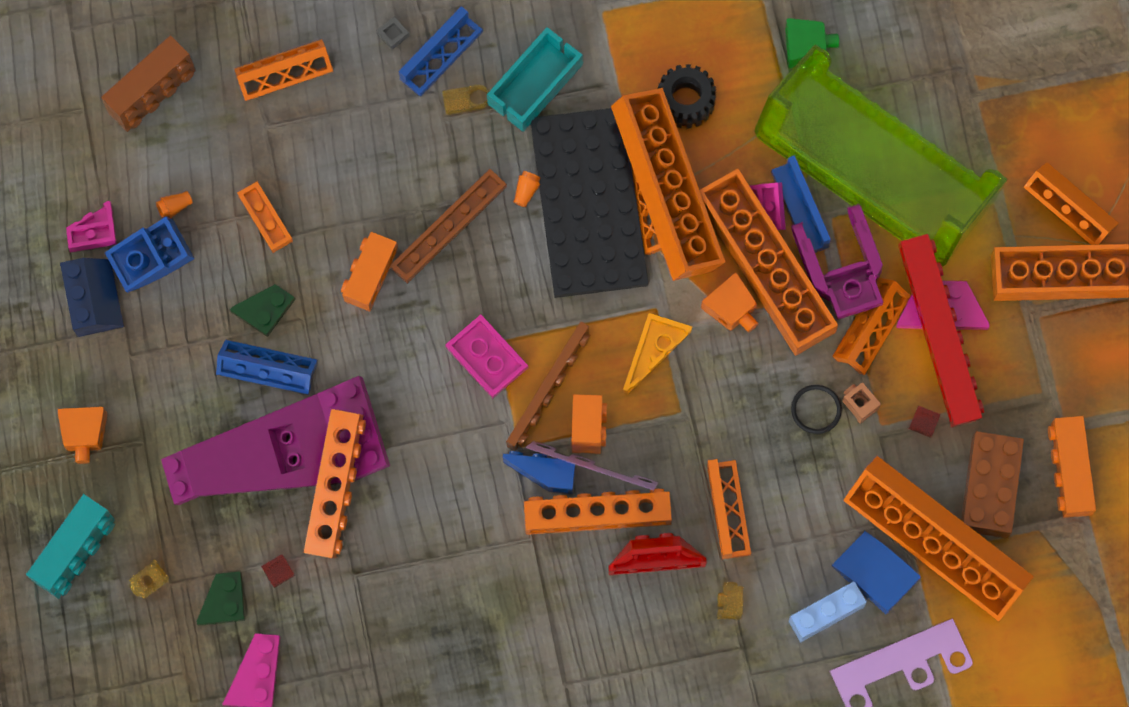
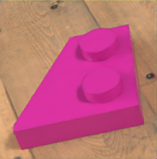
(771, 199)
(93, 230)

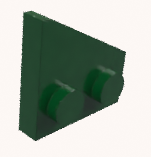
(264, 309)
(223, 601)

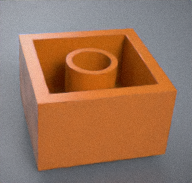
(587, 421)

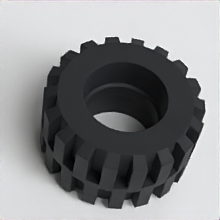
(694, 80)

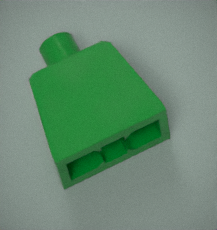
(803, 35)

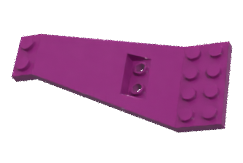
(260, 457)

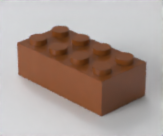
(149, 84)
(992, 484)

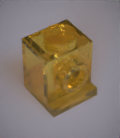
(144, 589)
(731, 601)

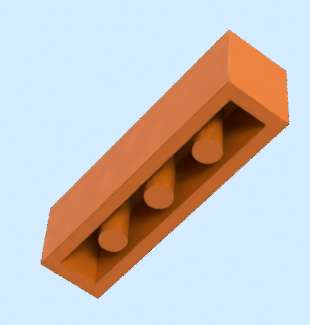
(1071, 205)
(1072, 466)

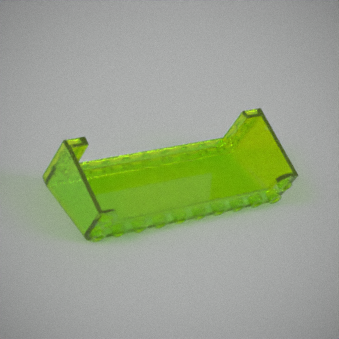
(874, 158)

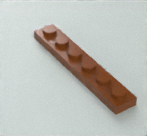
(448, 226)
(554, 378)

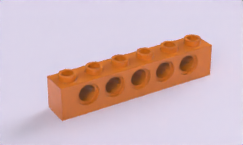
(586, 521)
(315, 542)

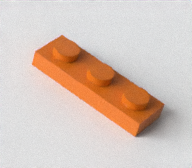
(265, 217)

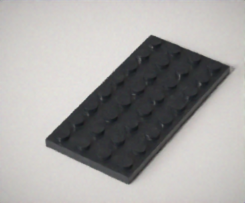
(588, 204)

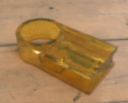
(459, 99)

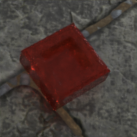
(924, 421)
(278, 571)

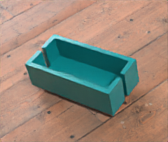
(534, 79)
(71, 547)

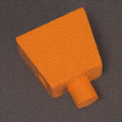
(731, 304)
(82, 430)

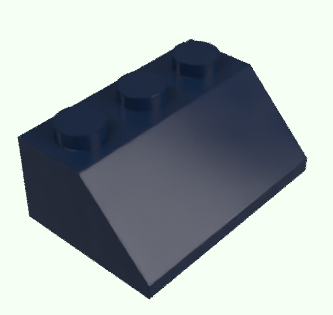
(91, 295)

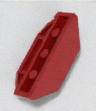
(656, 554)

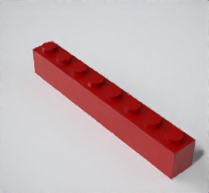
(940, 330)

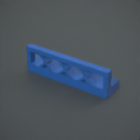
(434, 45)
(801, 203)
(265, 369)

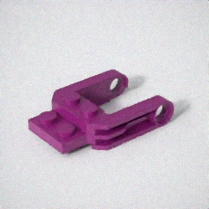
(850, 287)

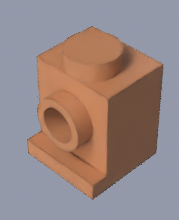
(862, 393)

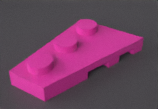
(256, 675)

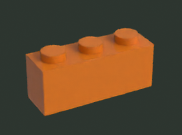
(369, 271)

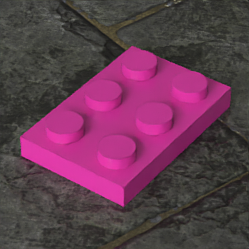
(486, 356)

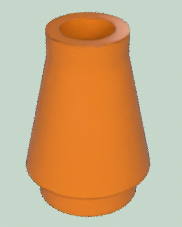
(526, 187)
(173, 204)

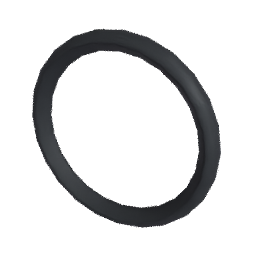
(816, 387)

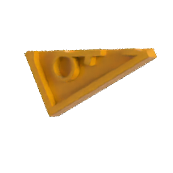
(656, 342)

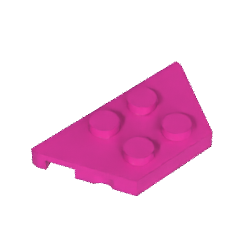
(961, 299)

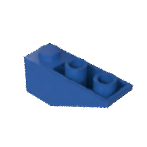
(548, 473)

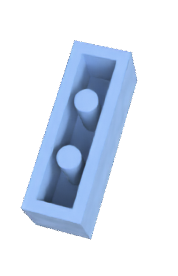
(827, 611)

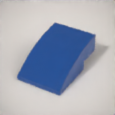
(149, 254)
(876, 572)

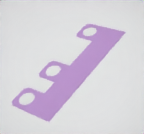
(590, 465)
(904, 655)

